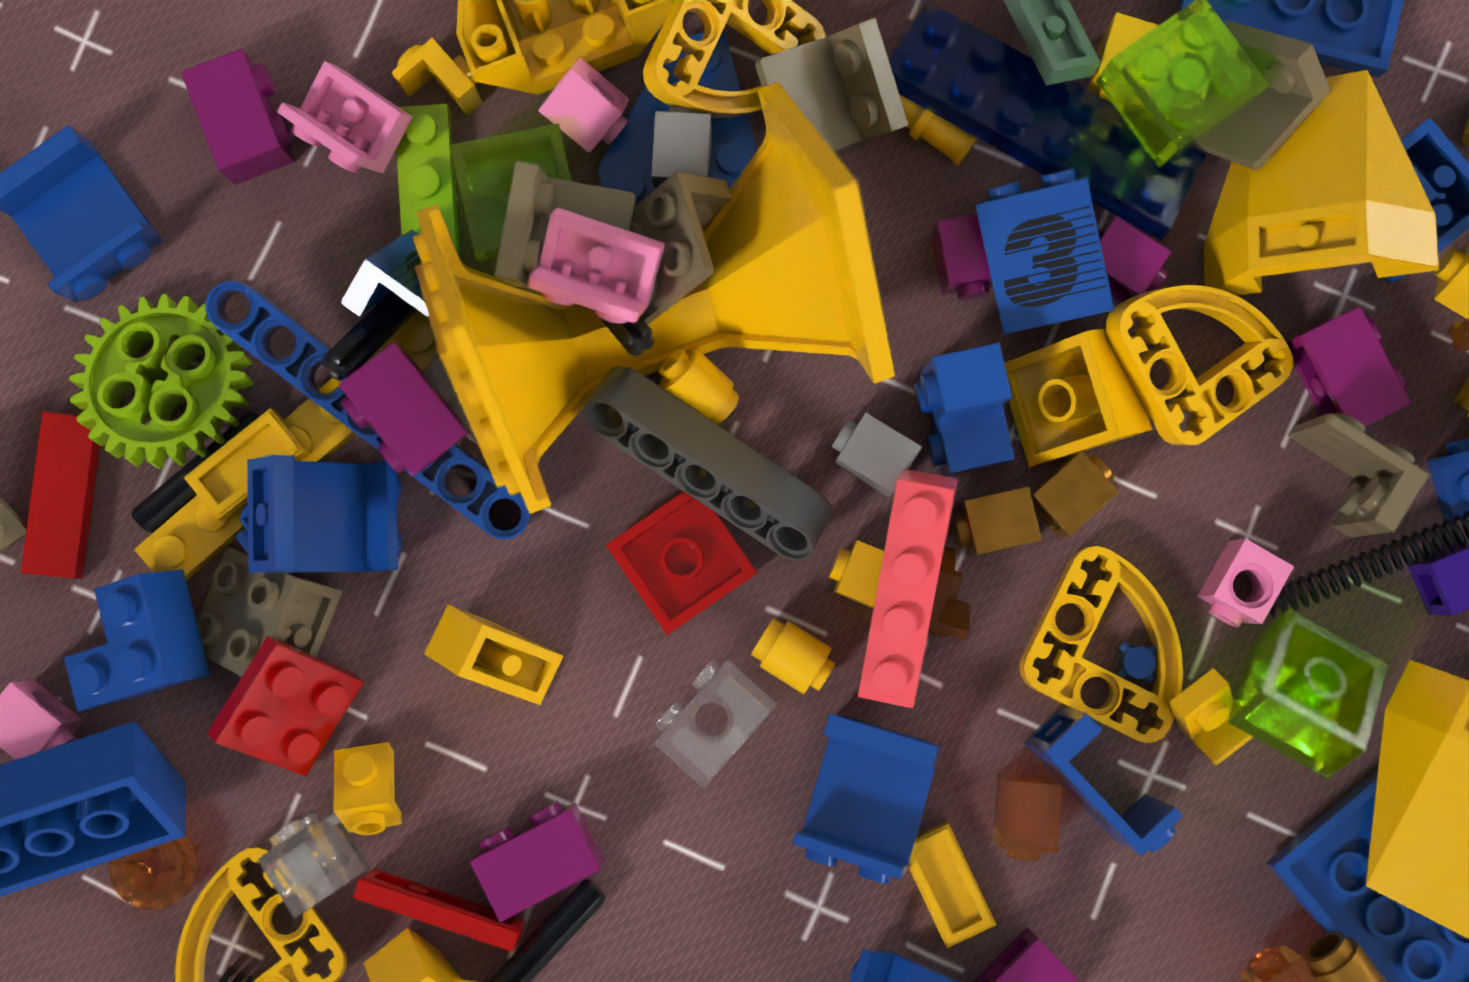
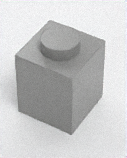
(681, 143)
(874, 453)

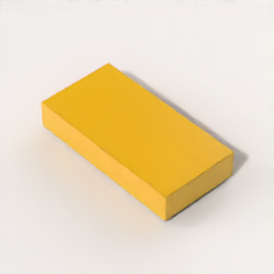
(223, 476)
(948, 886)

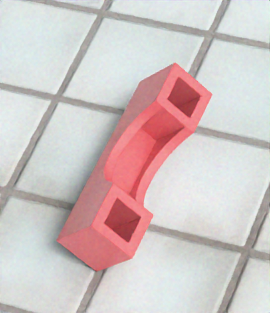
(907, 587)

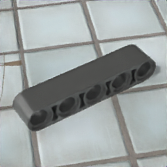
(707, 463)

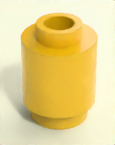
(698, 384)
(794, 656)

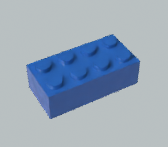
(86, 806)

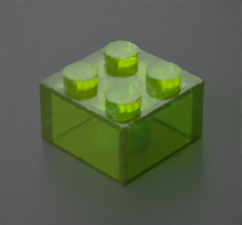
(1181, 81)
(486, 174)
(1308, 694)

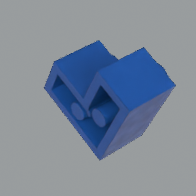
(1443, 178)
(965, 409)
(148, 645)

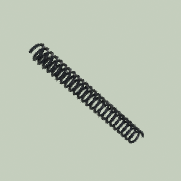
(1417, 552)

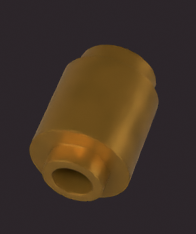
(1340, 960)

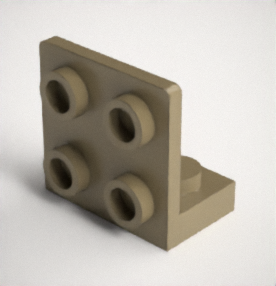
(840, 84)
(1293, 93)
(529, 210)
(675, 217)
(1384, 473)
(251, 606)

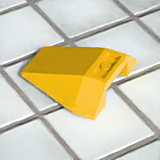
(537, 41)
(1325, 199)
(1423, 798)

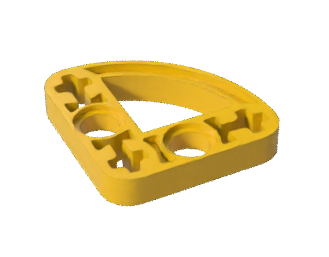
(689, 69)
(1197, 394)
(1076, 670)
(212, 900)

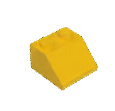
(1072, 398)

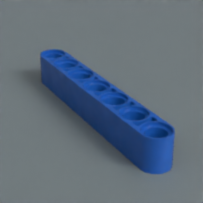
(300, 370)

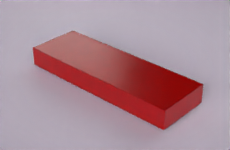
(60, 498)
(439, 908)

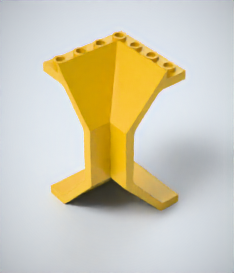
(784, 278)

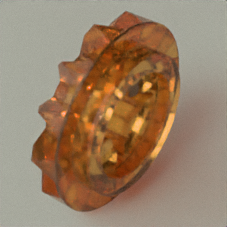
(135, 881)

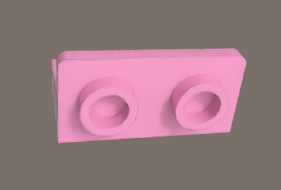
(348, 120)
(597, 267)

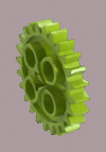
(160, 382)

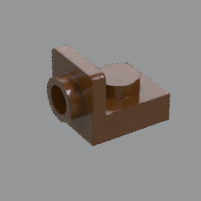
(949, 615)

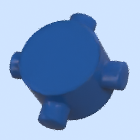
(1137, 662)

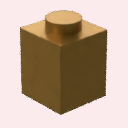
(1073, 493)
(996, 522)

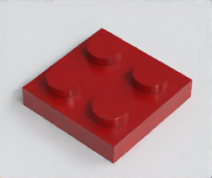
(681, 560)
(285, 707)

